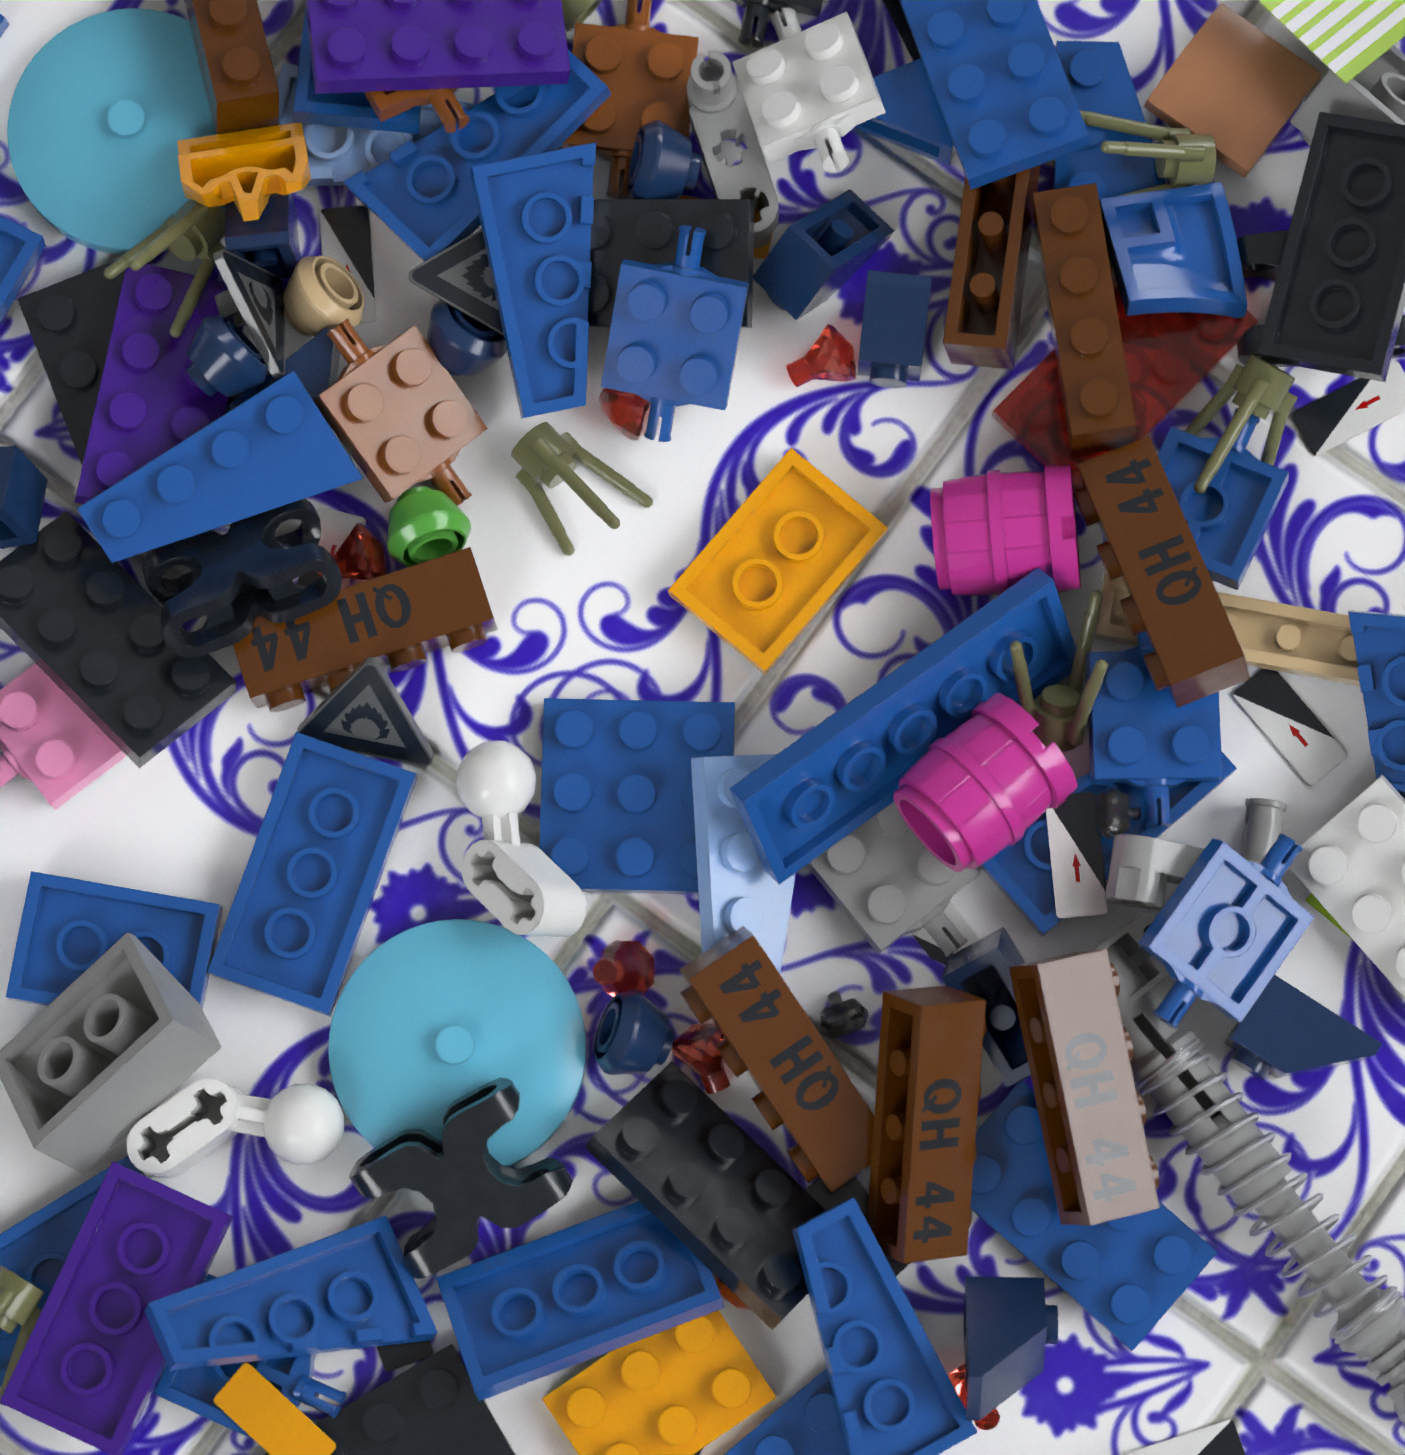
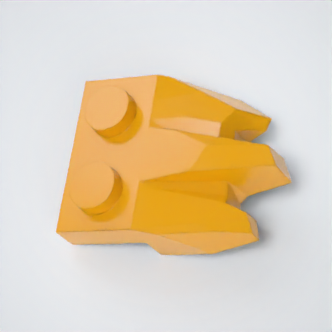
(244, 167)

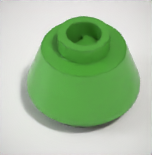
(425, 526)

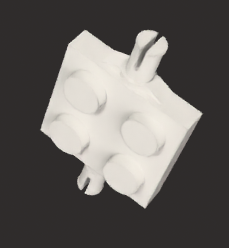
(808, 88)

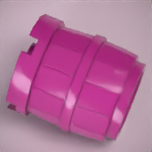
(1004, 527)
(983, 785)

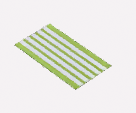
(1343, 32)

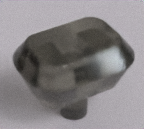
(1114, 813)
(842, 1016)

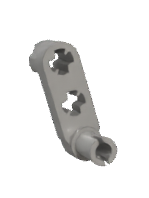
(723, 116)
(1145, 864)

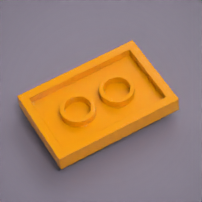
(778, 561)
(662, 1393)

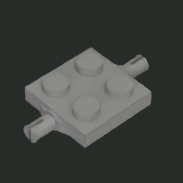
(891, 883)

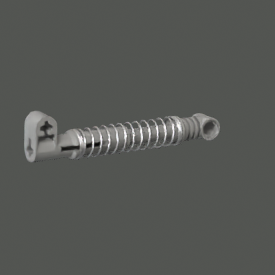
(1253, 1172)

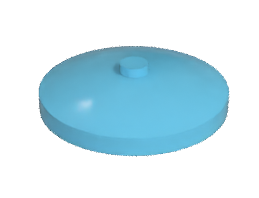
(102, 126)
(447, 1015)

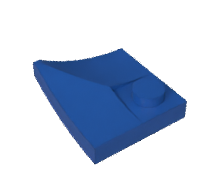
(1175, 251)

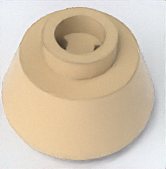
(322, 296)

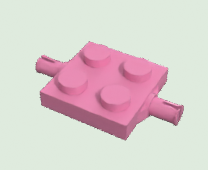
(50, 739)

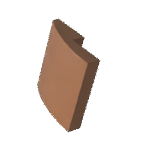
(1234, 87)

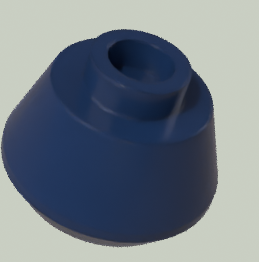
(661, 163)
(462, 342)
(224, 358)
(632, 1035)

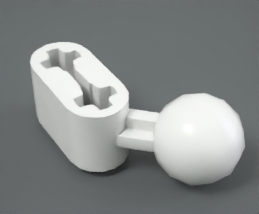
(509, 876)
(299, 1125)

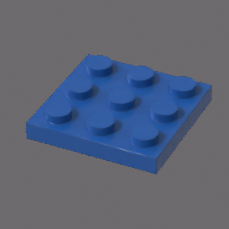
(623, 789)

